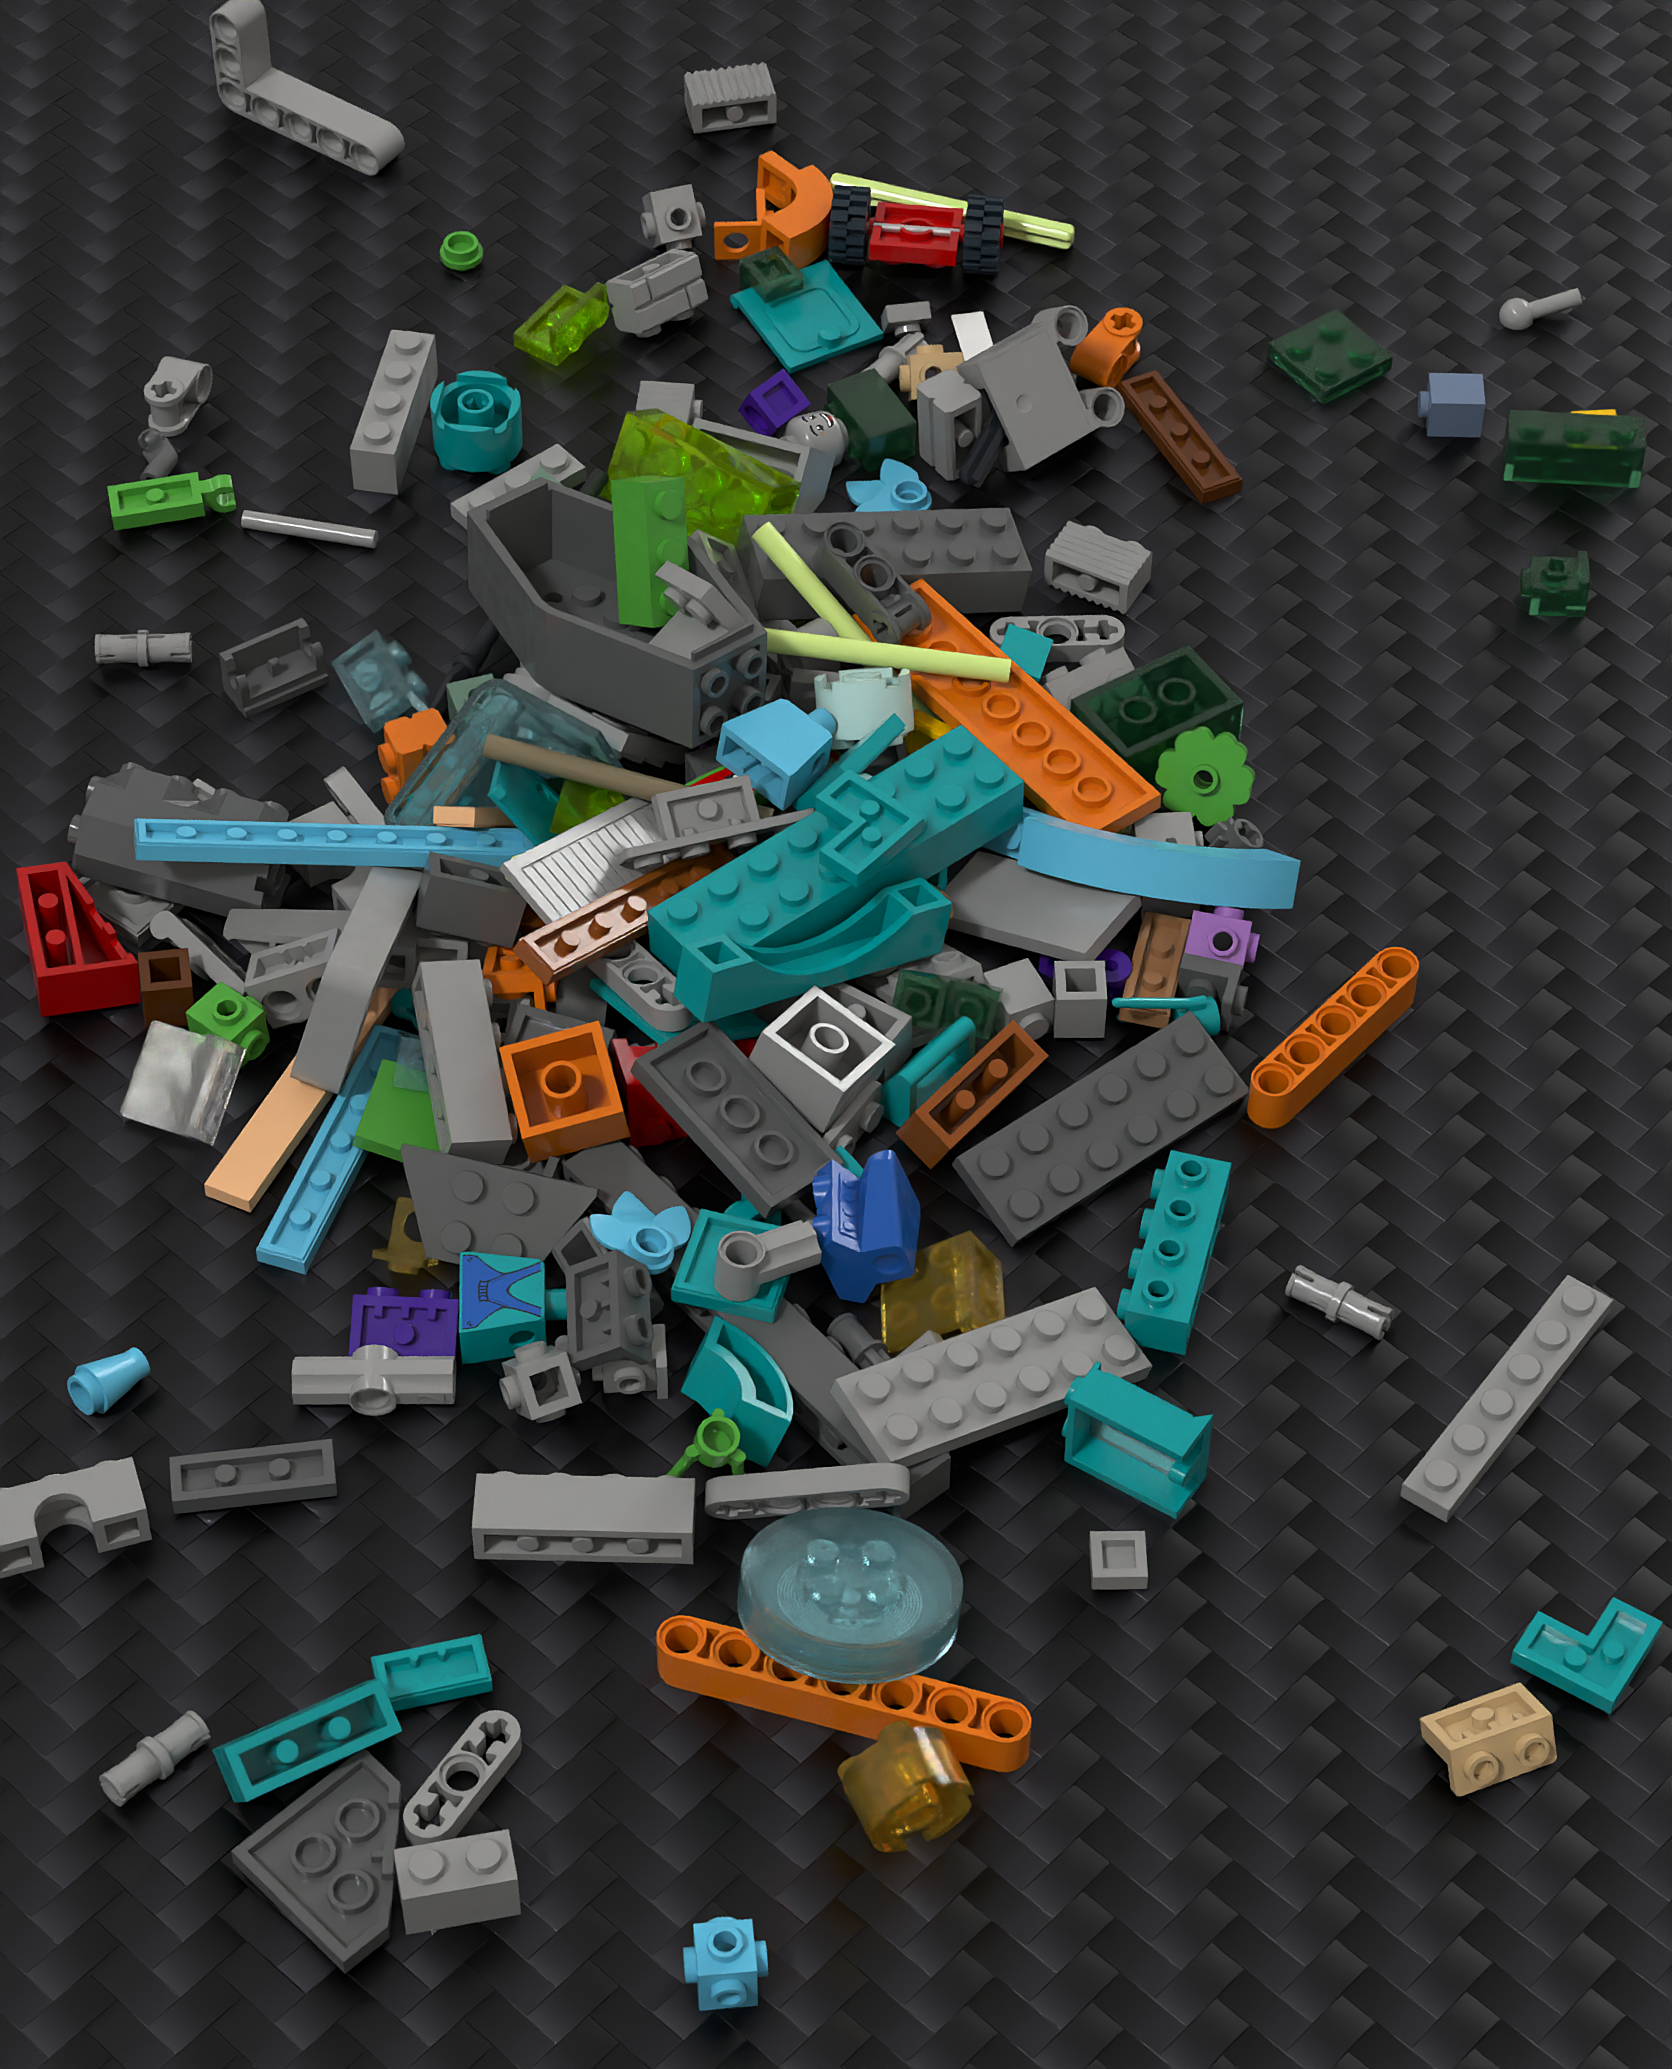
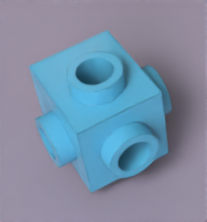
(725, 1963)

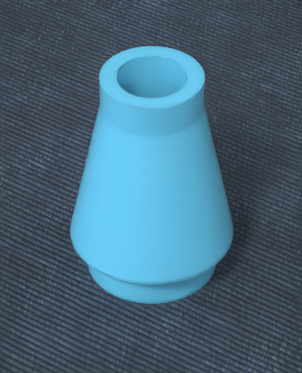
(105, 1381)

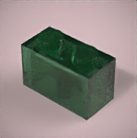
(873, 417)

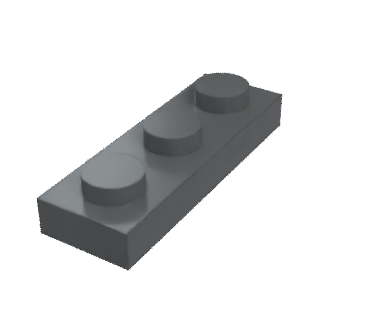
(252, 1476)

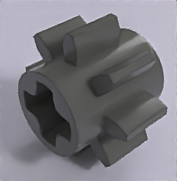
(1234, 835)

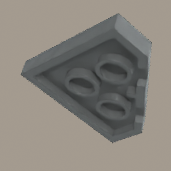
(333, 1859)

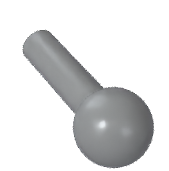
(1519, 313)

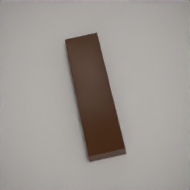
(1179, 437)

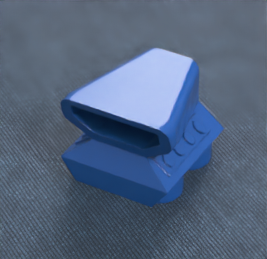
(866, 1225)

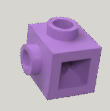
(1223, 920)

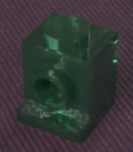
(1556, 585)

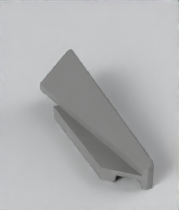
(273, 927)

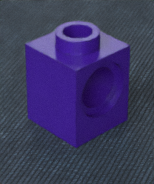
(773, 405)

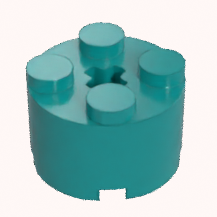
(476, 423)

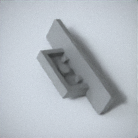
(706, 816)

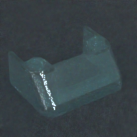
(454, 767)

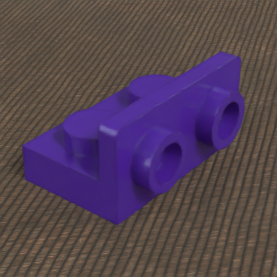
(406, 1324)

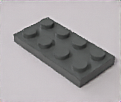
(735, 1116)

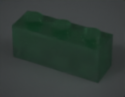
(1574, 448)

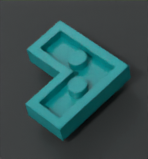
(873, 827)
(1593, 1665)

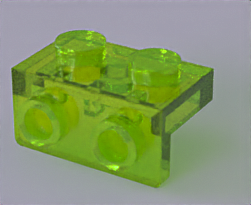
(563, 323)

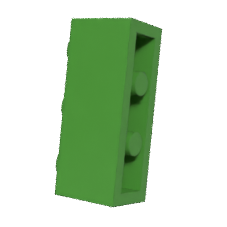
(647, 533)

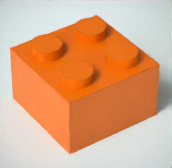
(564, 1092)

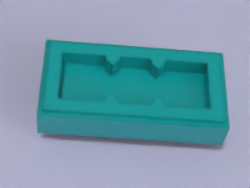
(434, 1672)

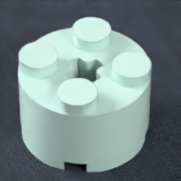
(864, 701)

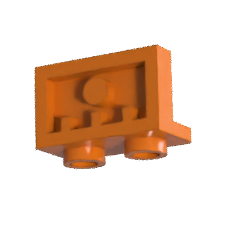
(513, 978)

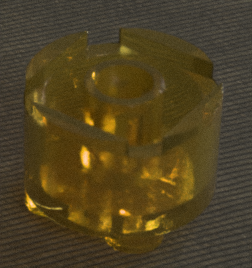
(906, 1786)

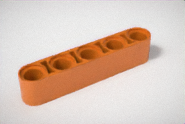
(1332, 1037)

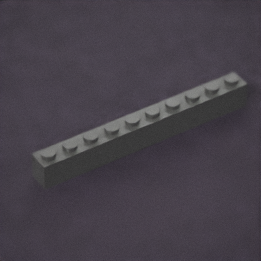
(796, 1346)

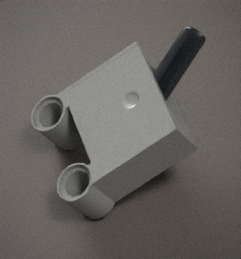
(1031, 396)

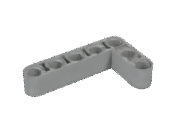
(288, 104)
(354, 976)

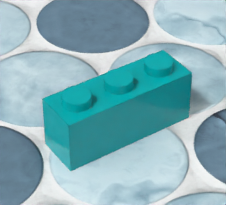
(307, 1740)

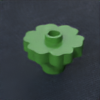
(1222, 759)

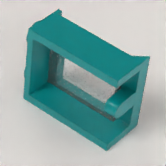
(1135, 1440)

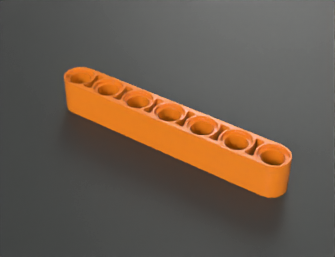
(860, 1713)

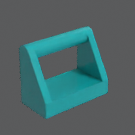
(928, 1071)

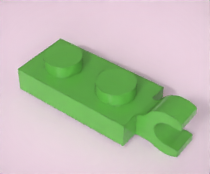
(168, 499)

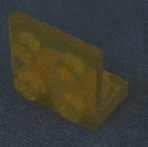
(950, 1289)

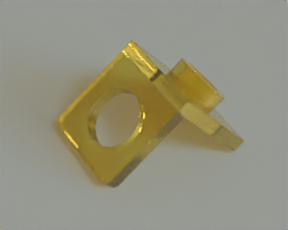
(402, 1252)

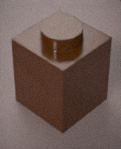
(166, 986)

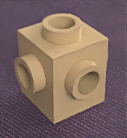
(927, 358)

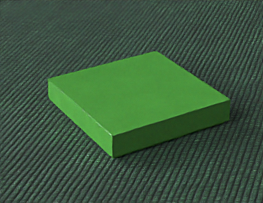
(395, 1117)

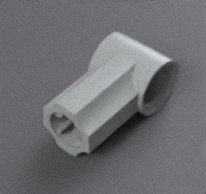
(751, 1259)

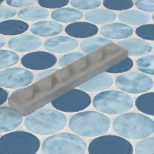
(1506, 1398)

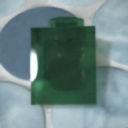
(770, 274)

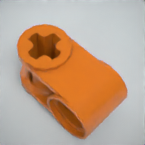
(1109, 348)

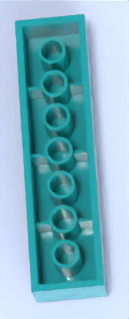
(786, 896)

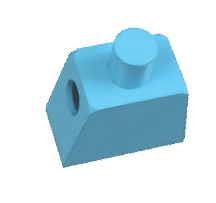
(778, 749)

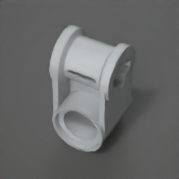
(176, 394)

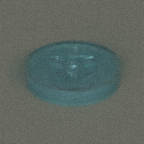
(849, 1595)

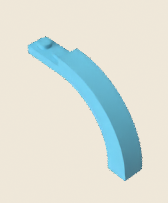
(1149, 866)

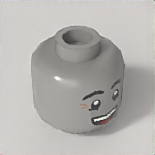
(818, 431)

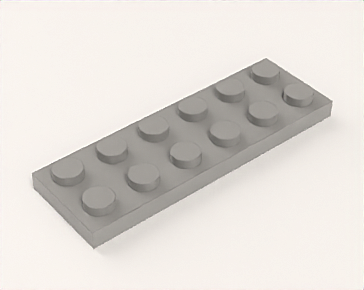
(985, 1379)

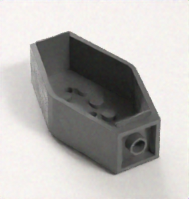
(550, 588)

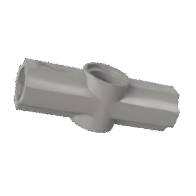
(374, 1380)

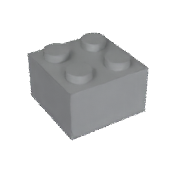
(820, 1057)

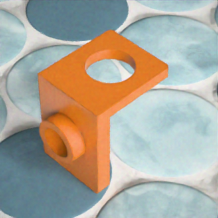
(750, 229)

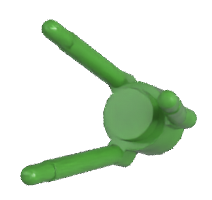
(713, 1446)

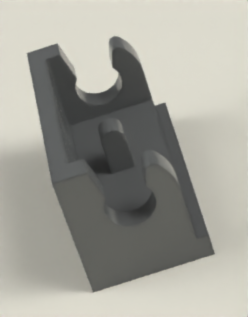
(273, 668)

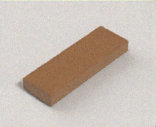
(1155, 966)

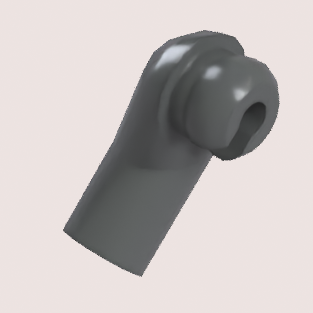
(158, 453)

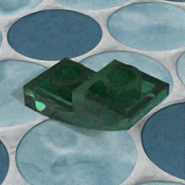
(940, 1000)

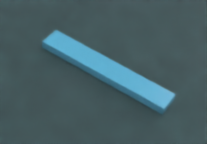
(327, 1167)

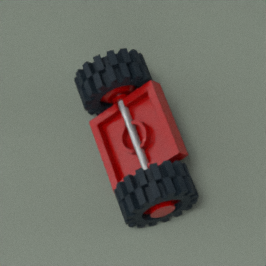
(916, 232)

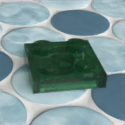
(1329, 356)

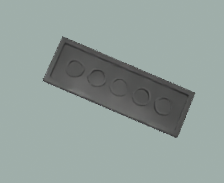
(1100, 1128)

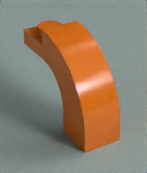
(805, 207)

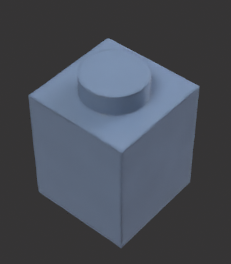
(1453, 405)

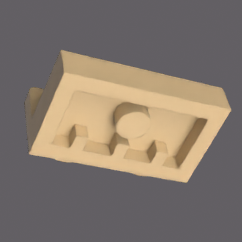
(1491, 1738)

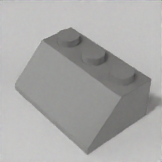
(797, 461)

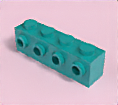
(1175, 1251)

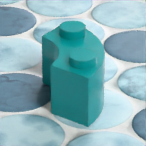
(746, 1384)

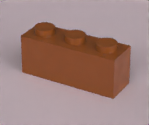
(971, 1094)

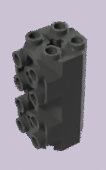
(107, 848)

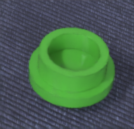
(461, 251)

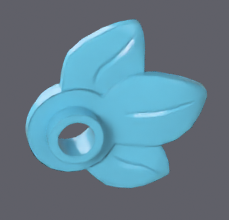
(895, 490)
(641, 1233)

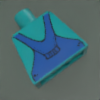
(504, 1305)

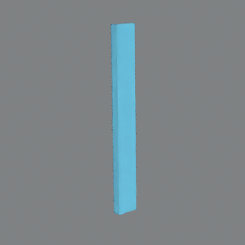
(320, 843)

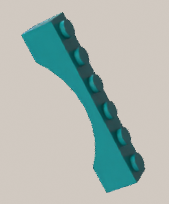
(893, 928)

